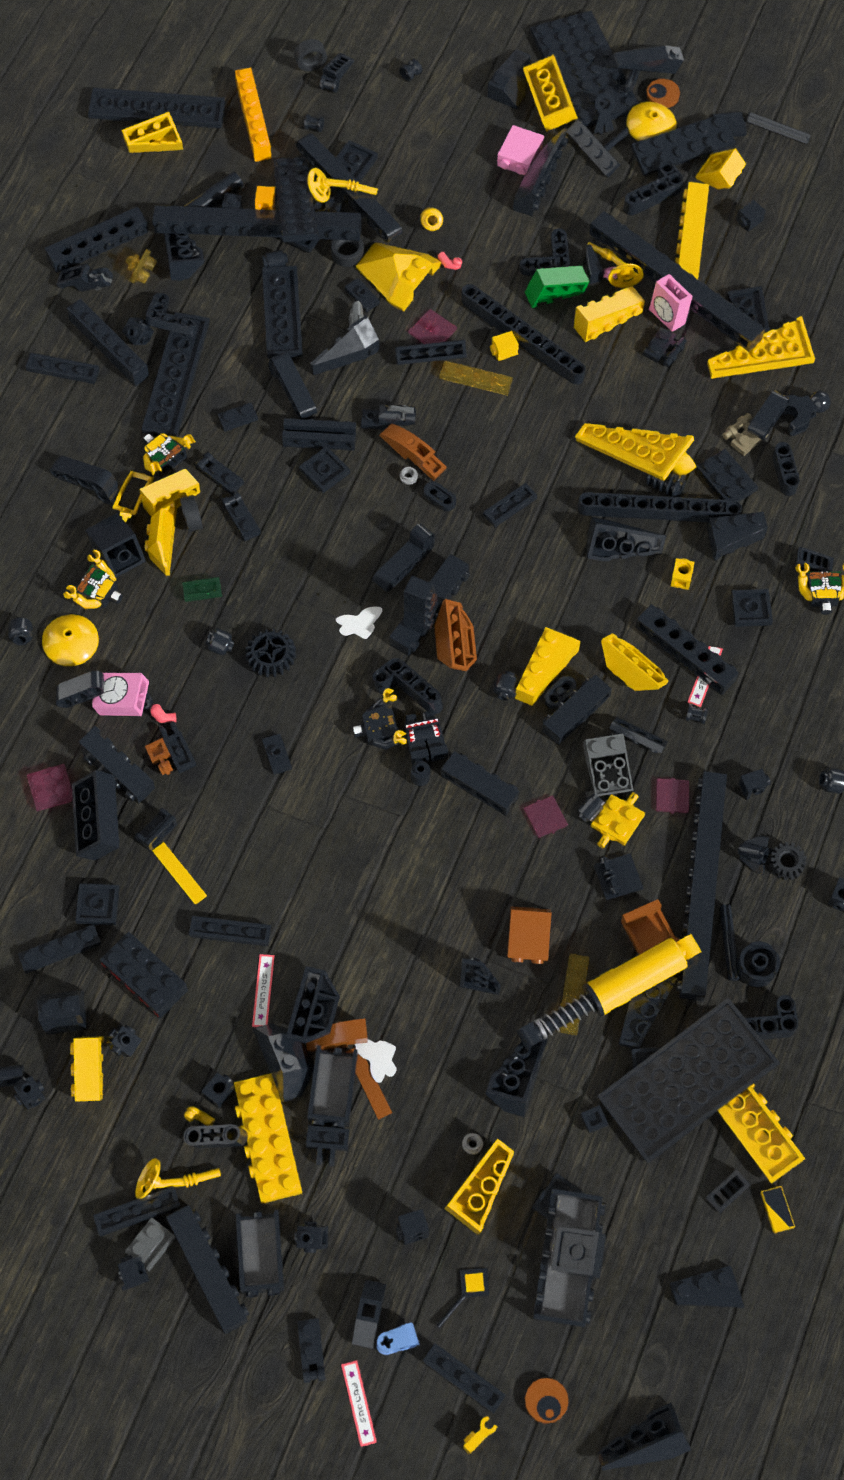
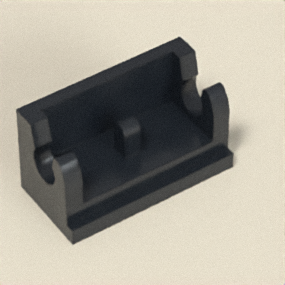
(156, 830)

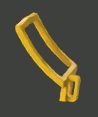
(125, 512)

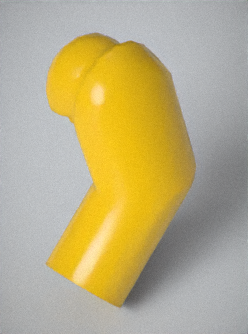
(195, 1113)

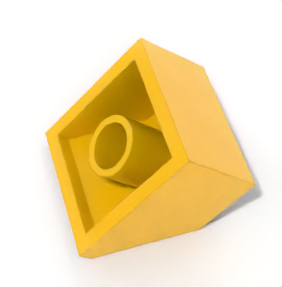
(721, 169)

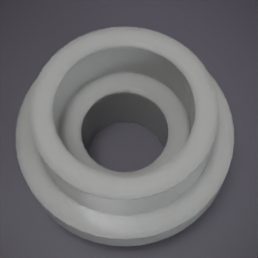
(411, 472)
(472, 1137)

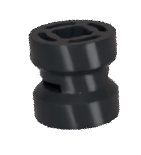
(410, 70)

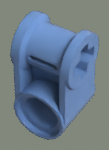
(402, 1338)

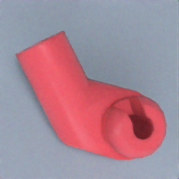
(449, 264)
(160, 716)

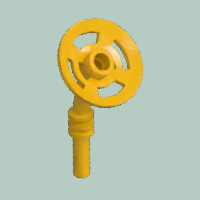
(323, 184)
(623, 270)
(151, 1179)

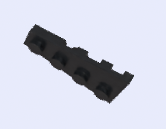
(643, 1012)

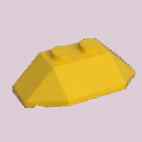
(161, 537)
(631, 665)

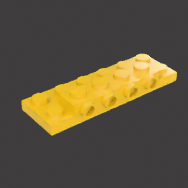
(761, 1134)
(267, 1138)

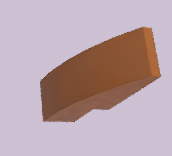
(341, 1035)

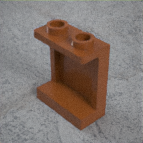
(647, 926)

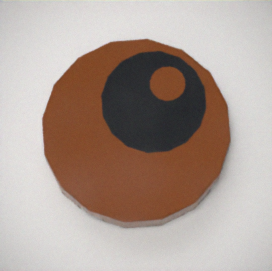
(663, 92)
(546, 1400)

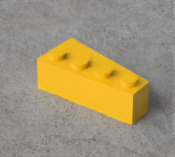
(607, 313)
(547, 661)
(477, 1193)

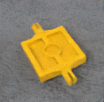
(617, 820)

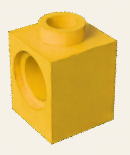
(682, 580)

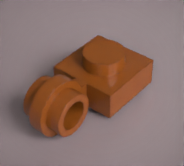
(158, 753)

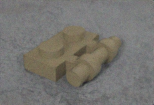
(745, 441)

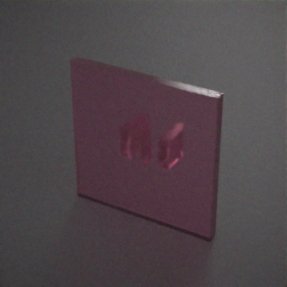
(432, 328)

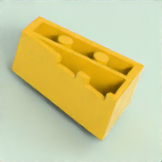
(153, 135)
(168, 490)
(87, 1068)

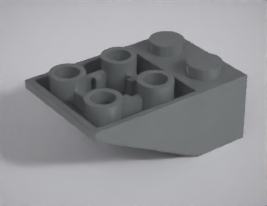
(608, 765)

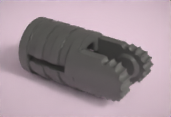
(356, 312)

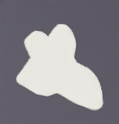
(361, 624)
(380, 1057)

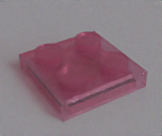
(50, 787)

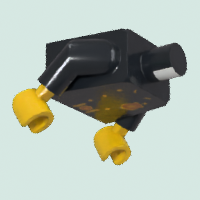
(380, 724)

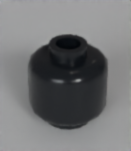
(20, 631)
(219, 641)
(506, 685)
(832, 780)

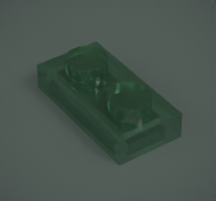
(202, 589)

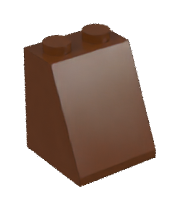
(529, 934)

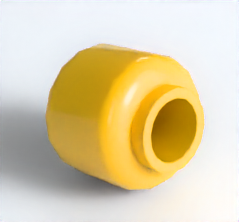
(431, 219)

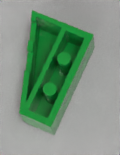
(556, 283)

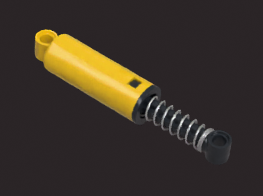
(616, 987)

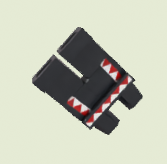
(424, 732)

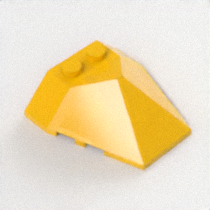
(396, 271)

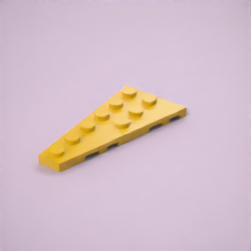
(776, 350)
(639, 448)

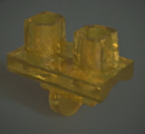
(146, 261)

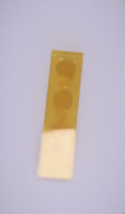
(476, 378)
(573, 986)

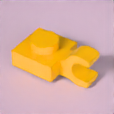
(474, 1440)

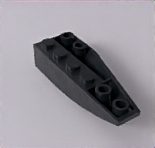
(538, 175)

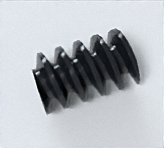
(671, 485)

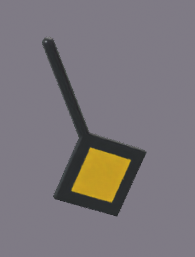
(473, 1284)

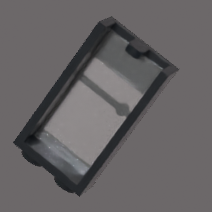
(332, 1088)
(260, 1254)

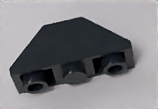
(368, 1314)

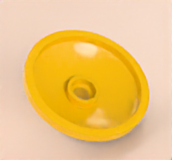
(650, 120)
(70, 649)

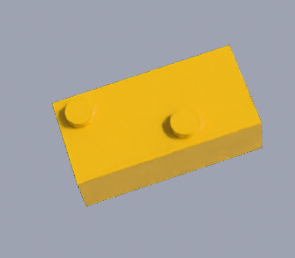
(550, 93)

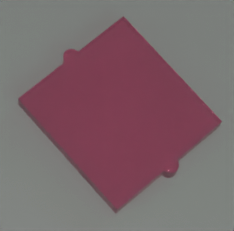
(672, 795)
(545, 816)

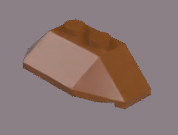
(455, 636)

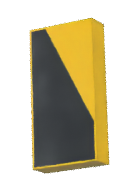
(777, 1209)

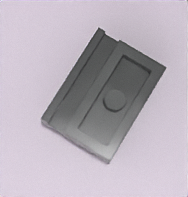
(151, 1243)

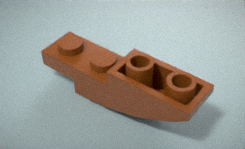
(415, 449)

